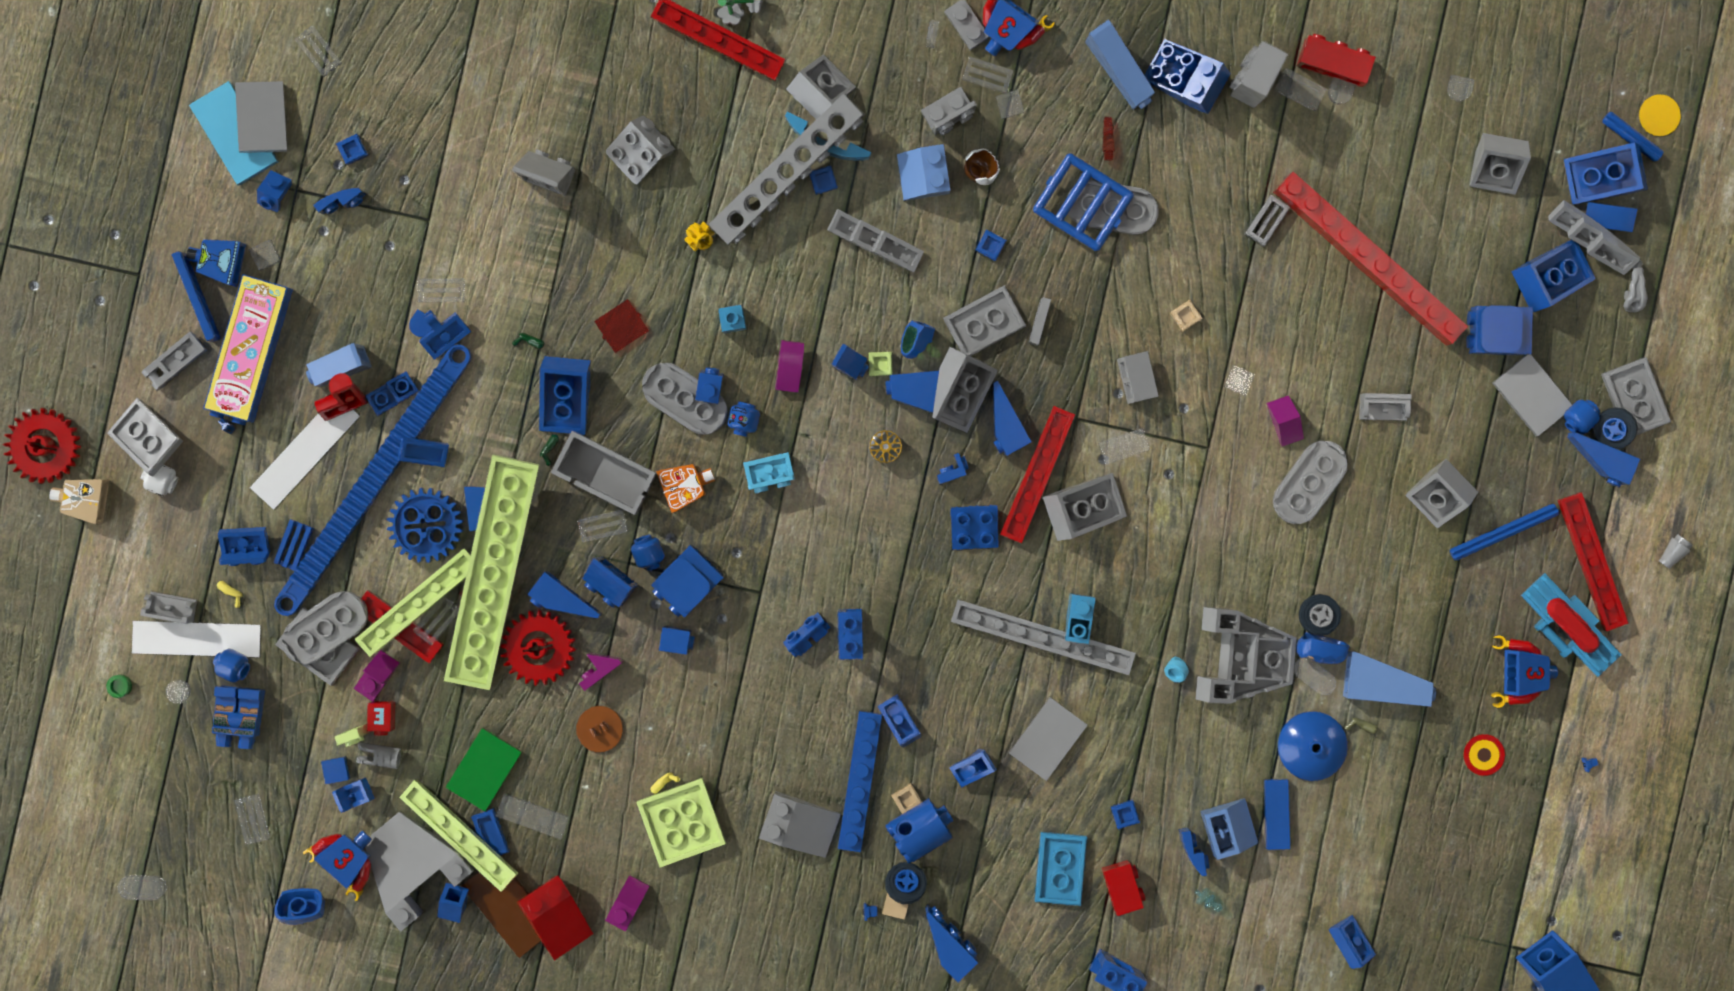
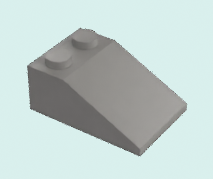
(545, 172)
(961, 389)
(1084, 507)
(799, 825)

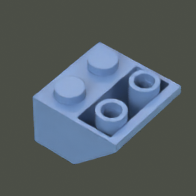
(1229, 828)

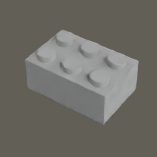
(1257, 74)

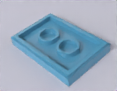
(1060, 868)

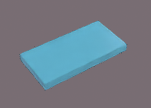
(219, 120)

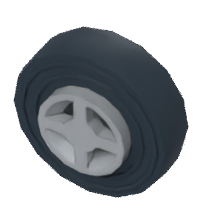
(1327, 619)

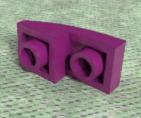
(789, 366)

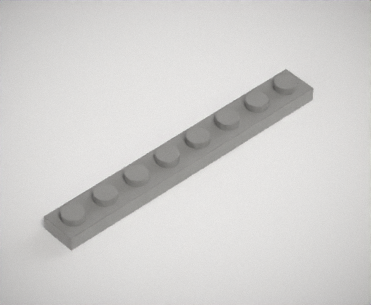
(1041, 637)

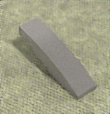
(1593, 236)
(875, 240)

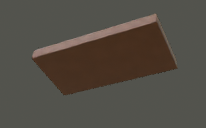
(503, 911)

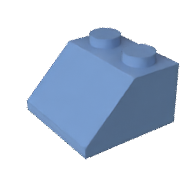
(923, 172)

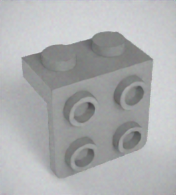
(639, 149)

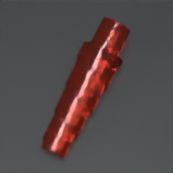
(1108, 139)

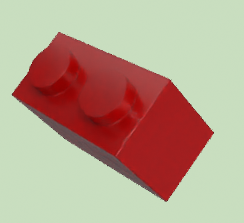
(1123, 888)

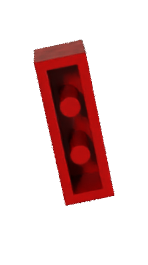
(1336, 60)

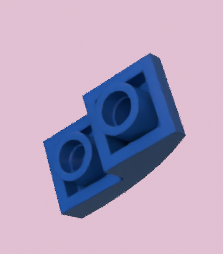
(347, 198)
(1612, 216)
(391, 393)
(1196, 857)

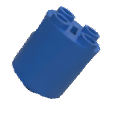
(920, 830)

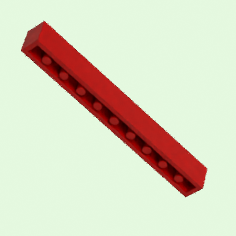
(1370, 259)

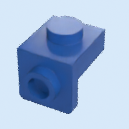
(273, 190)
(709, 385)
(353, 795)

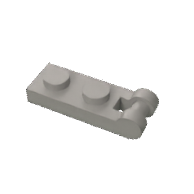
(174, 360)

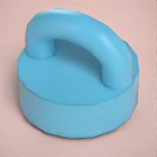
(1176, 670)

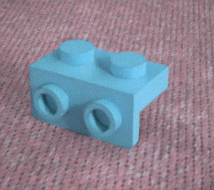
(769, 471)

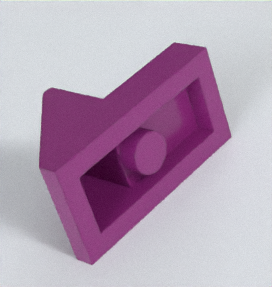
(603, 664)
(376, 675)

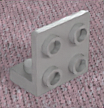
(948, 111)

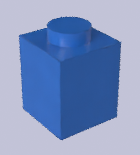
(676, 640)
(453, 903)

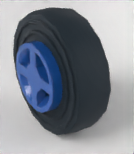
(1612, 435)
(906, 874)

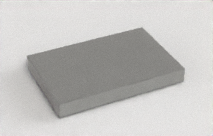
(261, 117)
(984, 321)
(1637, 392)
(1532, 394)
(145, 437)
(333, 664)
(1048, 738)

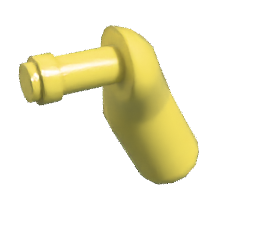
(228, 590)
(661, 782)

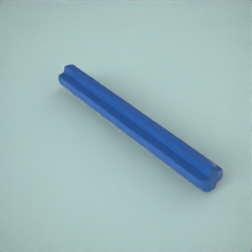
(1504, 532)

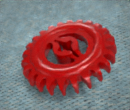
(20, 442)
(516, 653)

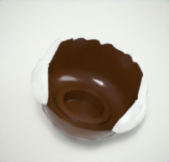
(981, 167)

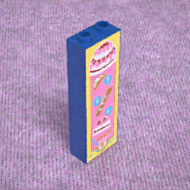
(247, 349)

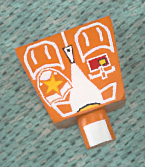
(684, 485)

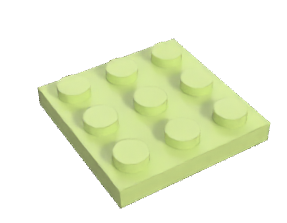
(681, 822)

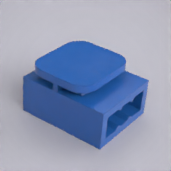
(1500, 330)
(686, 581)

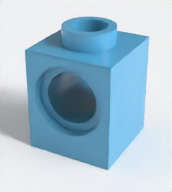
(732, 319)

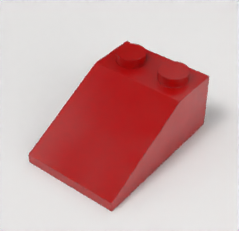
(555, 917)

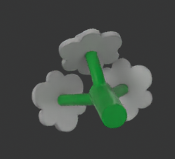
(732, 10)

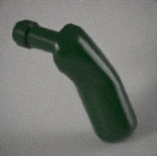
(533, 341)
(550, 445)

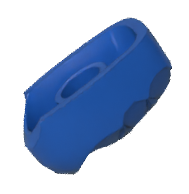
(1322, 649)
(299, 906)

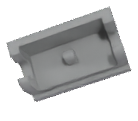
(1137, 377)
(1385, 406)
(169, 607)

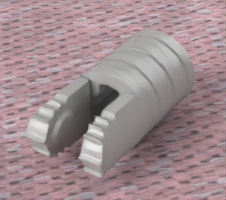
(383, 755)

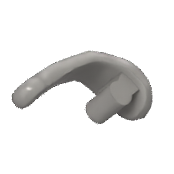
(1637, 296)

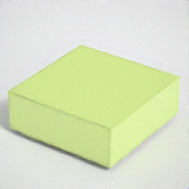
(880, 363)

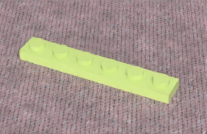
(414, 604)
(458, 835)

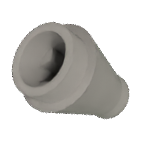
(1675, 551)

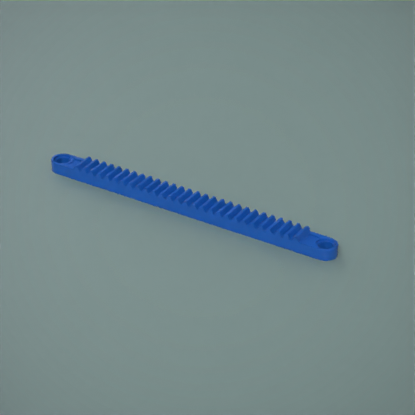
(371, 481)

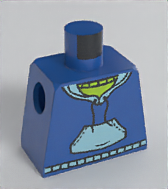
(219, 260)

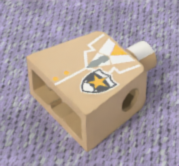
(83, 499)

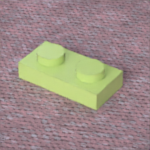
(352, 736)

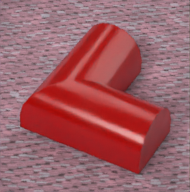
(343, 397)

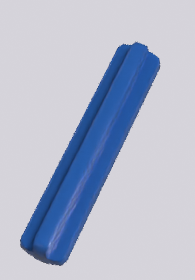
(1632, 136)

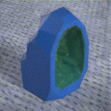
(916, 338)

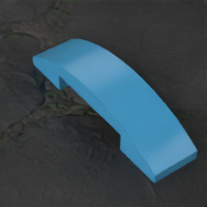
(852, 153)

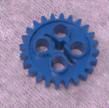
(427, 545)

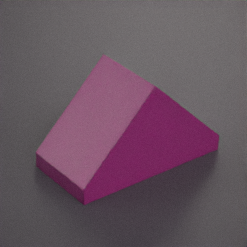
(1286, 420)

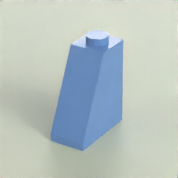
(346, 360)

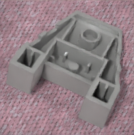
(1251, 657)
(406, 856)

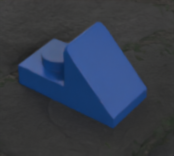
(972, 768)

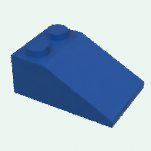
(1606, 174)
(1553, 275)
(564, 395)
(609, 581)

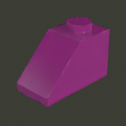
(627, 903)

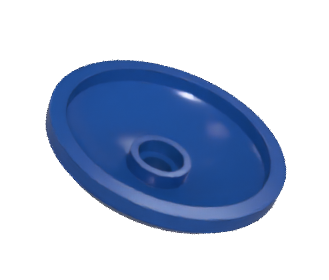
(1297, 741)

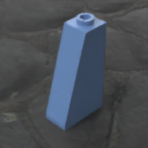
(1120, 65)
(1383, 683)

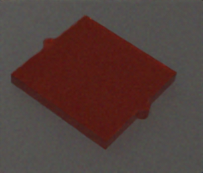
(621, 326)

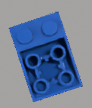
(1187, 75)
(955, 955)

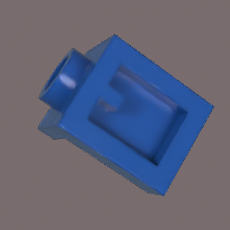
(949, 473)

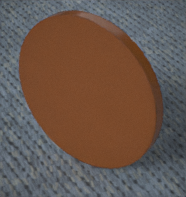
(599, 729)

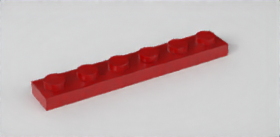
(718, 38)
(1037, 474)
(1592, 561)

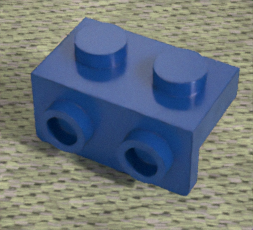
(243, 546)

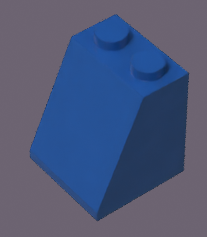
(1555, 966)

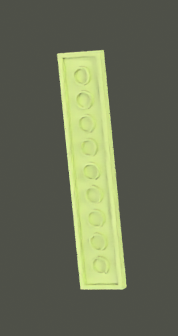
(491, 572)

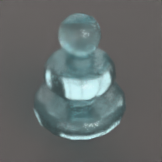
(1209, 900)

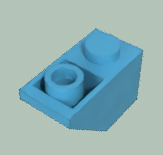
(1079, 618)

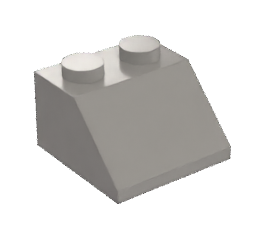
(819, 86)
(1499, 163)
(1442, 493)

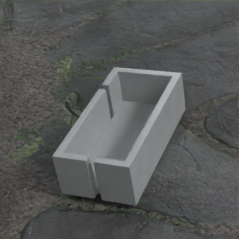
(604, 472)

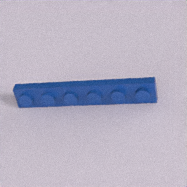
(859, 781)

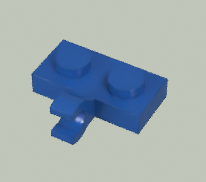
(443, 334)

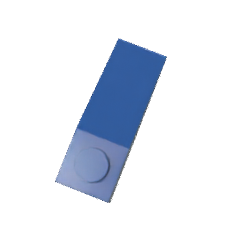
(1007, 427)
(1607, 461)
(555, 595)

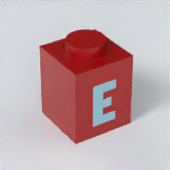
(381, 717)

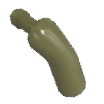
(1367, 726)

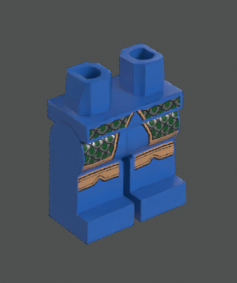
(238, 714)

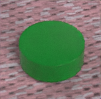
(119, 686)

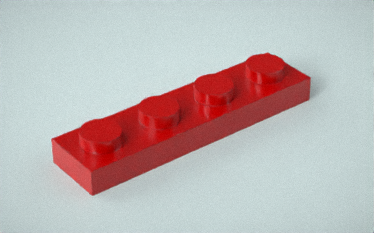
(378, 607)

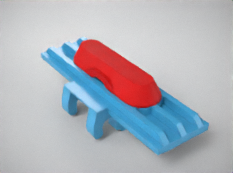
(1575, 620)

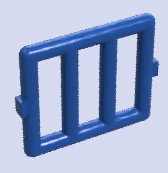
(1088, 172)

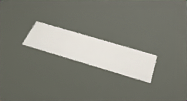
(301, 457)
(194, 638)

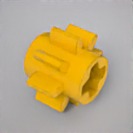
(699, 236)

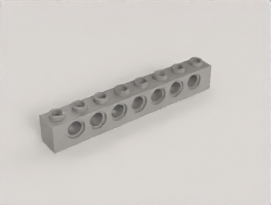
(723, 222)

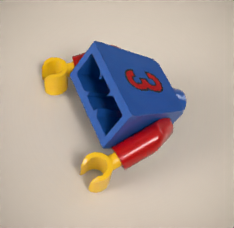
(1011, 26)
(1525, 672)
(344, 859)

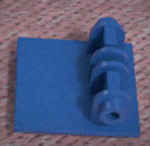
(974, 527)

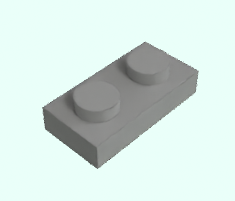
(966, 24)

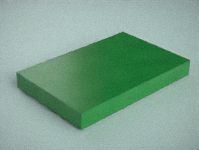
(483, 769)

